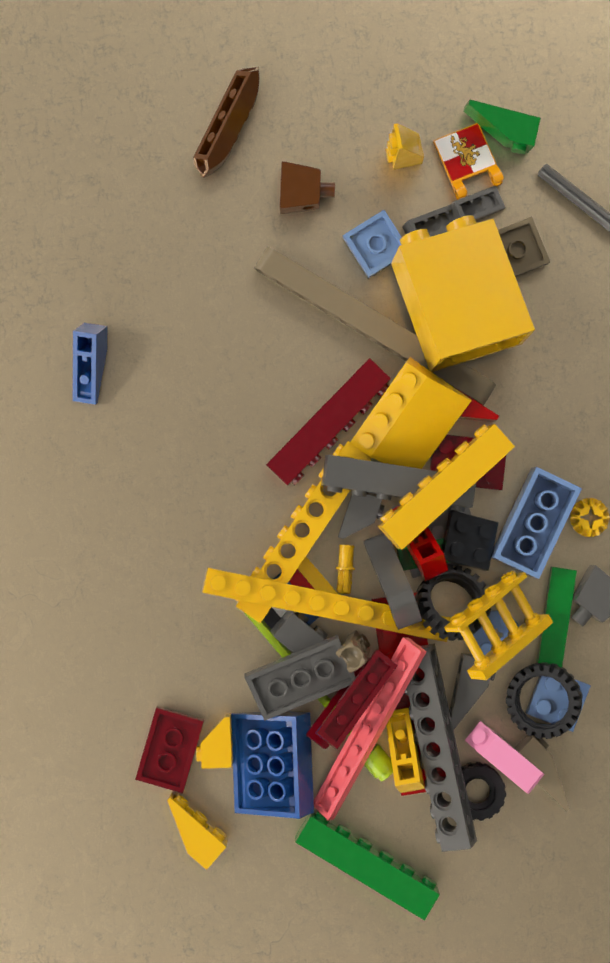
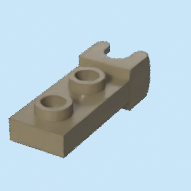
(354, 651)

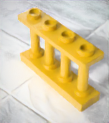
(517, 637)

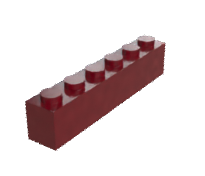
(328, 422)

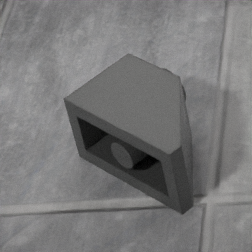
(360, 514)

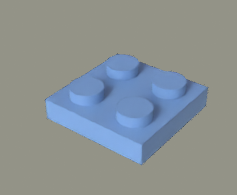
(374, 243)
(551, 700)

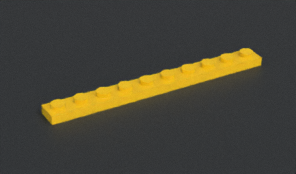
(309, 602)

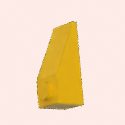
(404, 752)

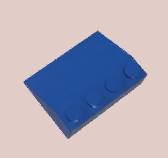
(272, 764)

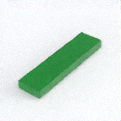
(558, 606)

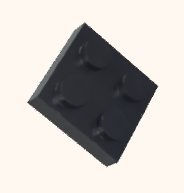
(469, 540)

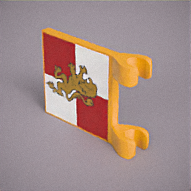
(466, 156)

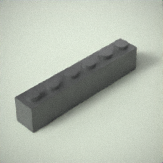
(380, 479)

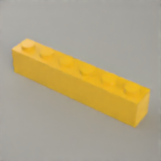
(445, 486)

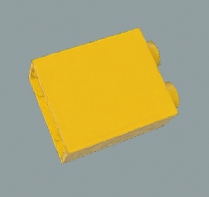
(461, 292)

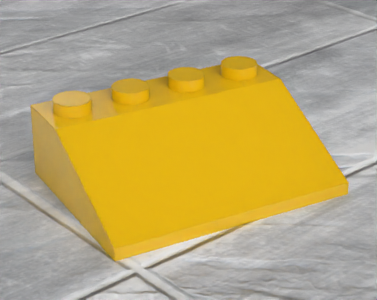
(411, 418)

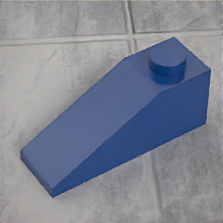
(88, 361)

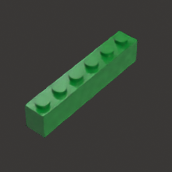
(368, 865)

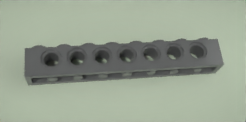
(448, 836)

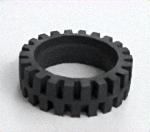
(426, 607)
(525, 723)

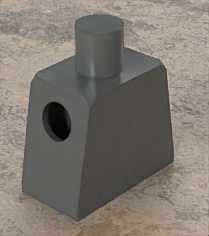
(592, 596)

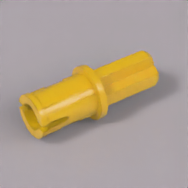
(345, 569)

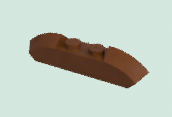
(227, 121)

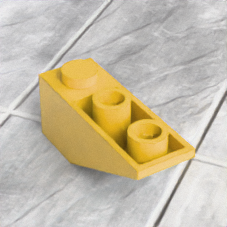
(404, 147)
(200, 838)

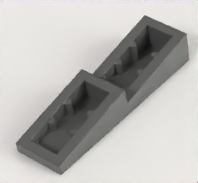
(478, 204)

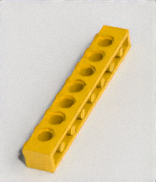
(302, 545)

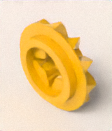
(582, 526)

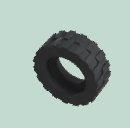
(497, 790)

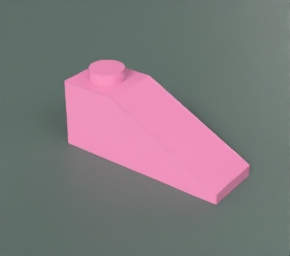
(504, 757)

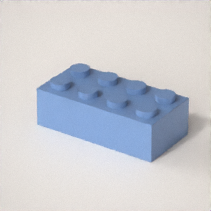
(535, 522)

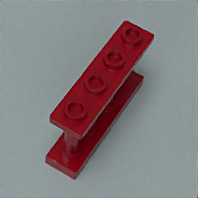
(351, 702)

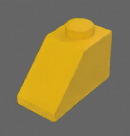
(217, 746)

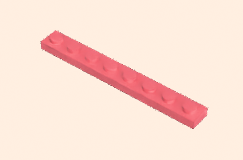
(368, 730)

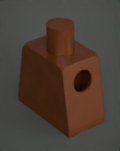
(302, 188)

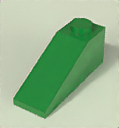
(507, 126)

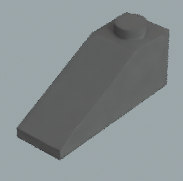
(465, 690)

